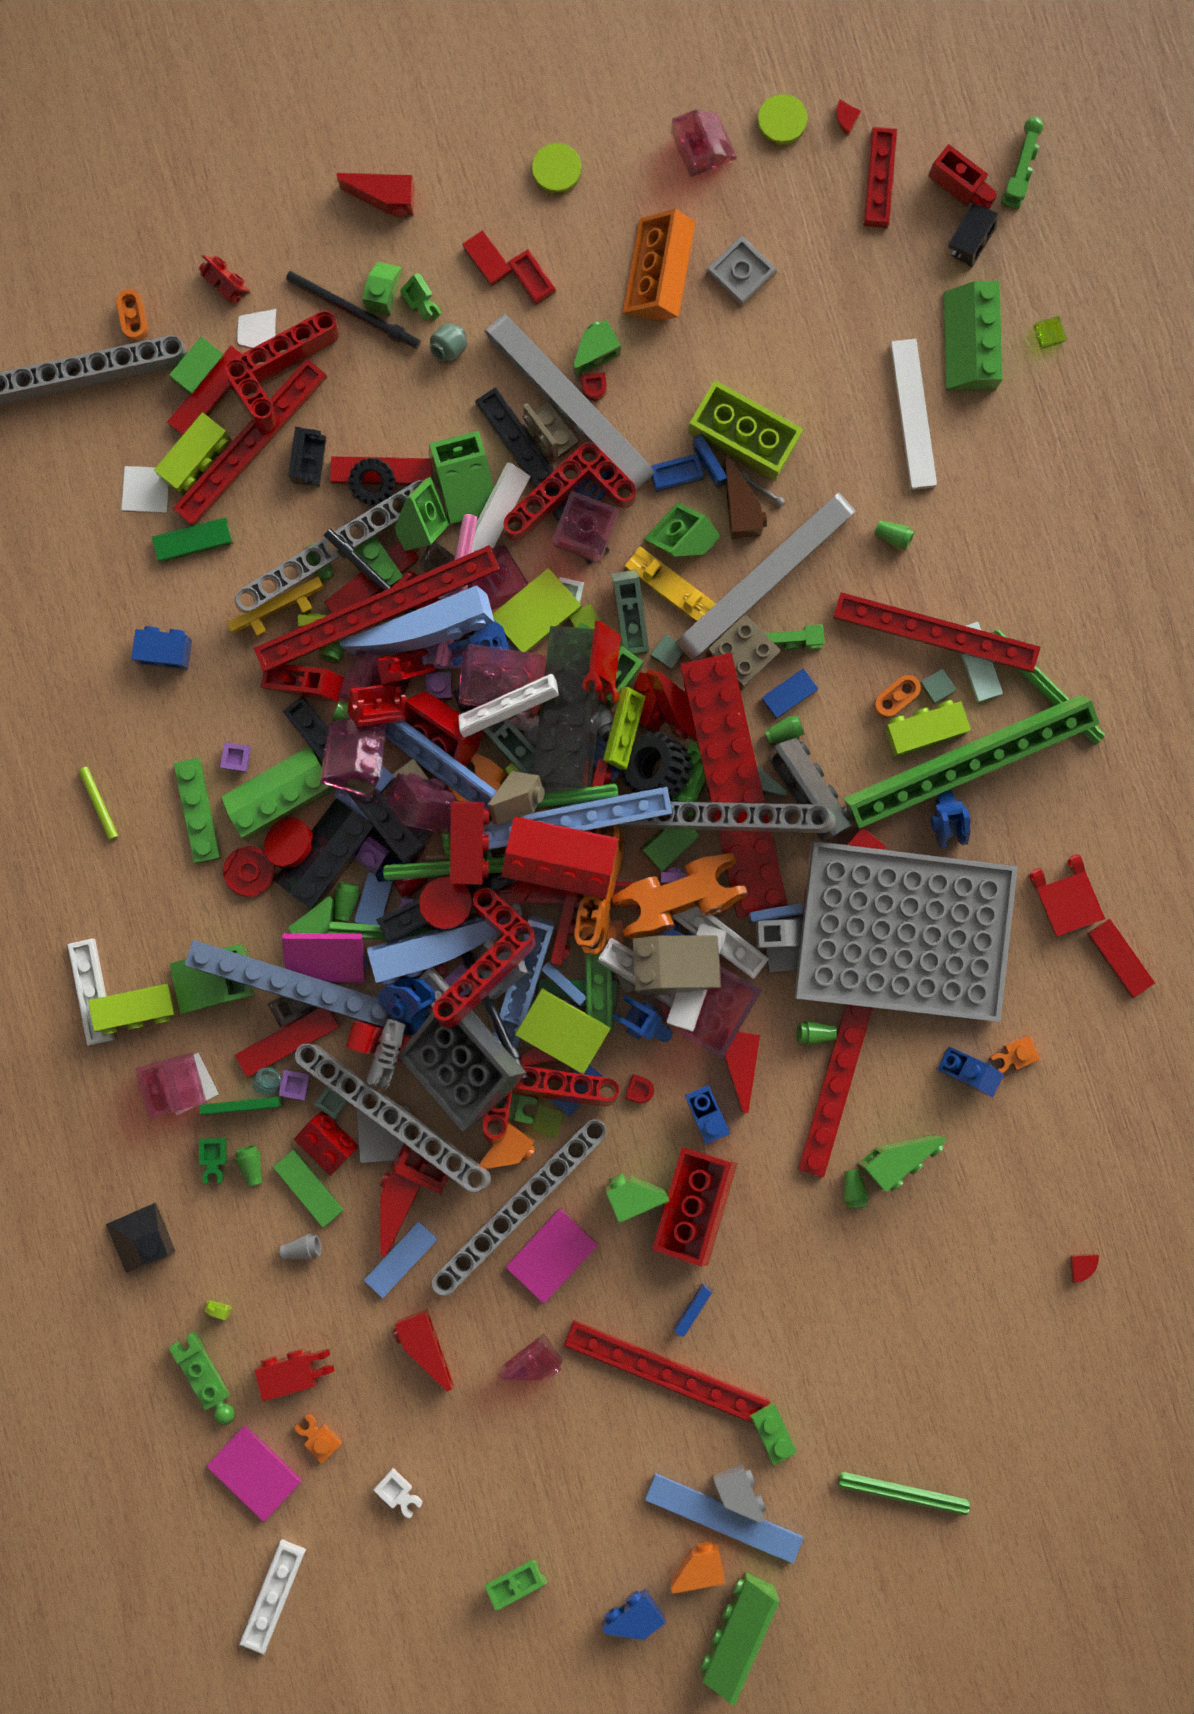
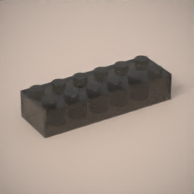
(570, 720)

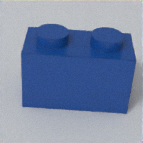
(161, 648)

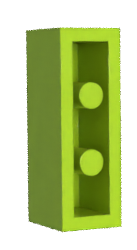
(192, 454)
(926, 728)
(132, 1009)

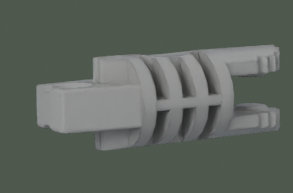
(386, 1055)

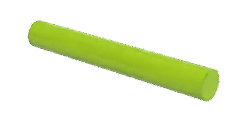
(98, 803)

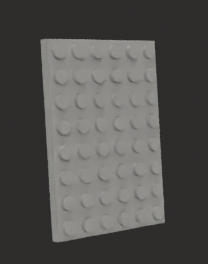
(905, 931)

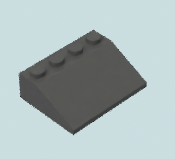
(807, 785)
(461, 1067)

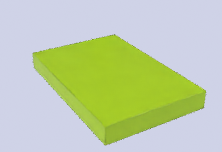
(535, 609)
(562, 1031)

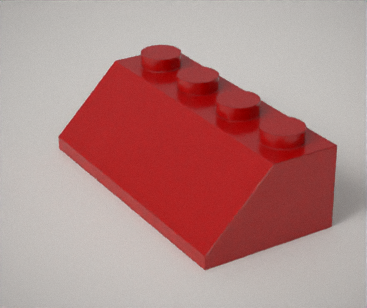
(559, 857)
(694, 1207)

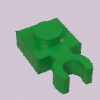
(213, 1154)

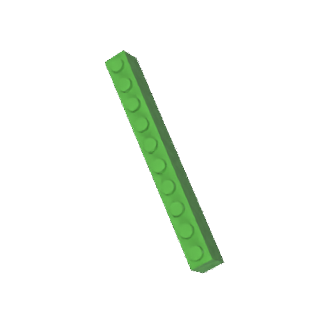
(971, 760)

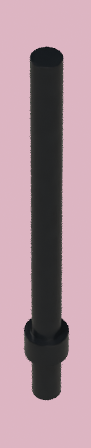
(394, 331)
(347, 551)
(495, 1018)

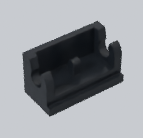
(973, 234)
(307, 457)

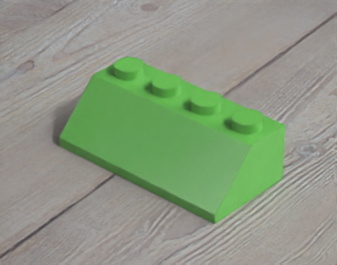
(973, 336)
(276, 794)
(739, 1636)

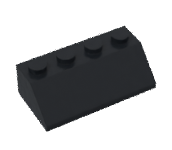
(334, 848)

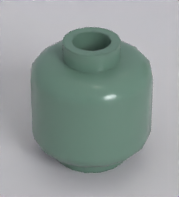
(448, 342)

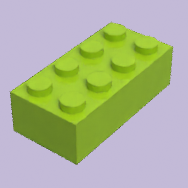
(745, 430)

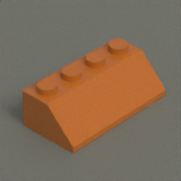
(659, 266)

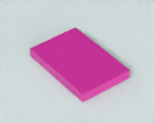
(325, 956)
(551, 1255)
(254, 1473)

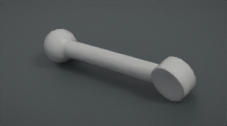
(779, 501)
(490, 942)

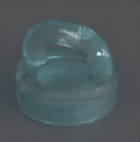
(267, 1080)

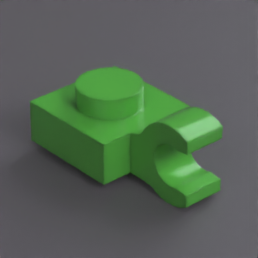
(417, 296)

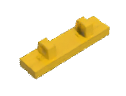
(669, 585)
(296, 595)

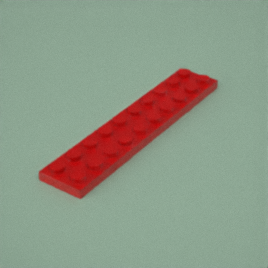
(732, 777)

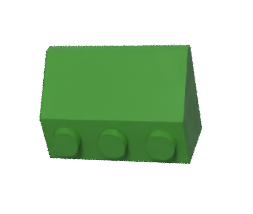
(633, 1196)

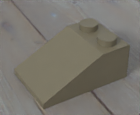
(676, 964)

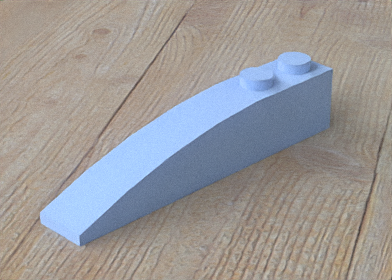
(426, 626)
(427, 949)
(520, 995)

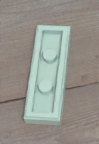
(981, 675)

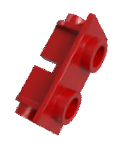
(216, 271)

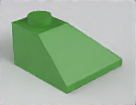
(421, 517)
(683, 532)

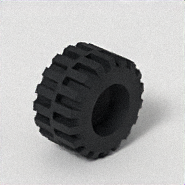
(673, 769)

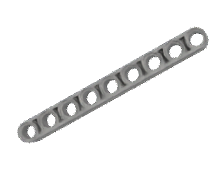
(87, 364)
(566, 398)
(322, 551)
(765, 576)
(730, 816)
(381, 1110)
(514, 1218)

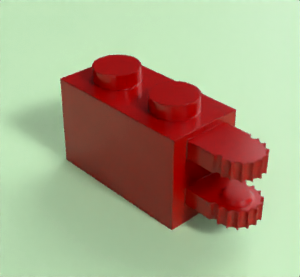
(962, 178)
(290, 1373)

